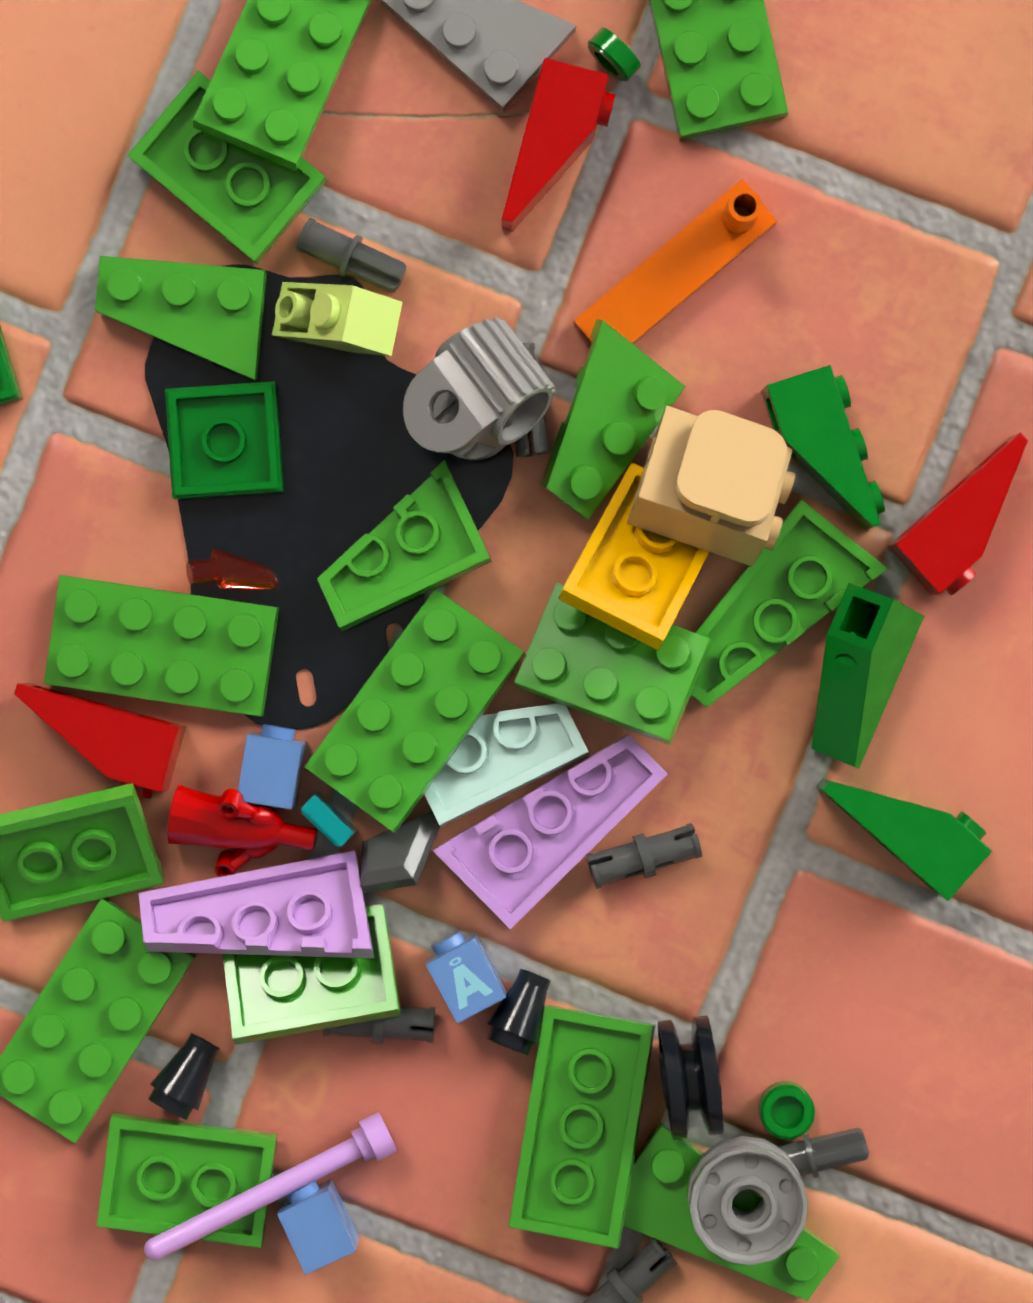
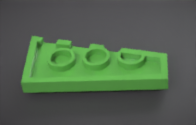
(780, 598)
(661, 1210)

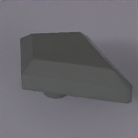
(399, 857)

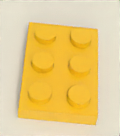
(632, 574)

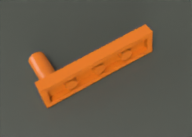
(681, 265)

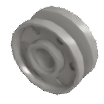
(752, 1234)

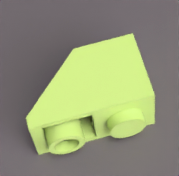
(337, 317)

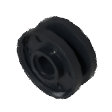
(690, 1077)

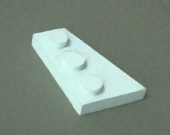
(503, 756)

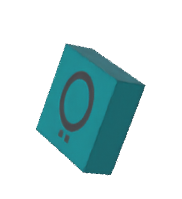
(328, 819)

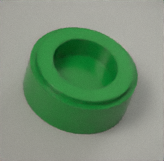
(613, 54)
(786, 1110)

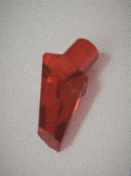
(230, 572)

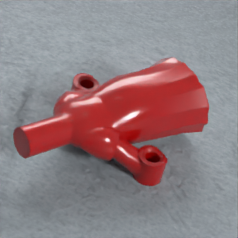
(232, 824)

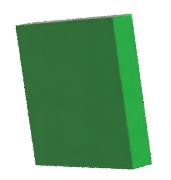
(224, 440)

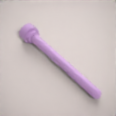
(367, 1141)

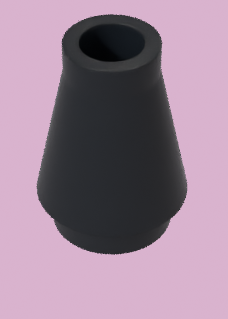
(520, 1015)
(185, 1077)

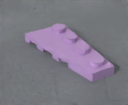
(541, 836)
(274, 910)

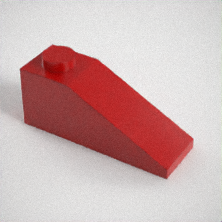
(558, 130)
(958, 527)
(111, 738)

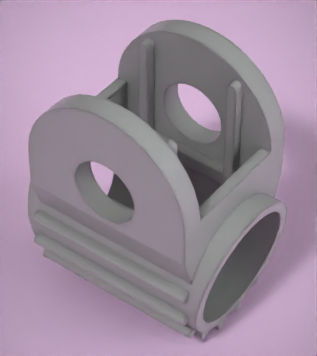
(482, 390)

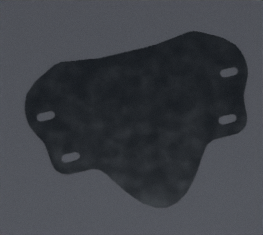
(342, 476)

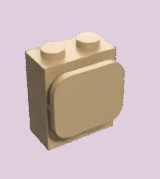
(714, 483)

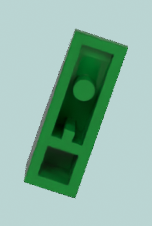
(924, 839)

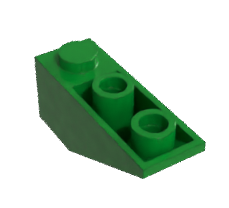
(814, 423)
(860, 670)

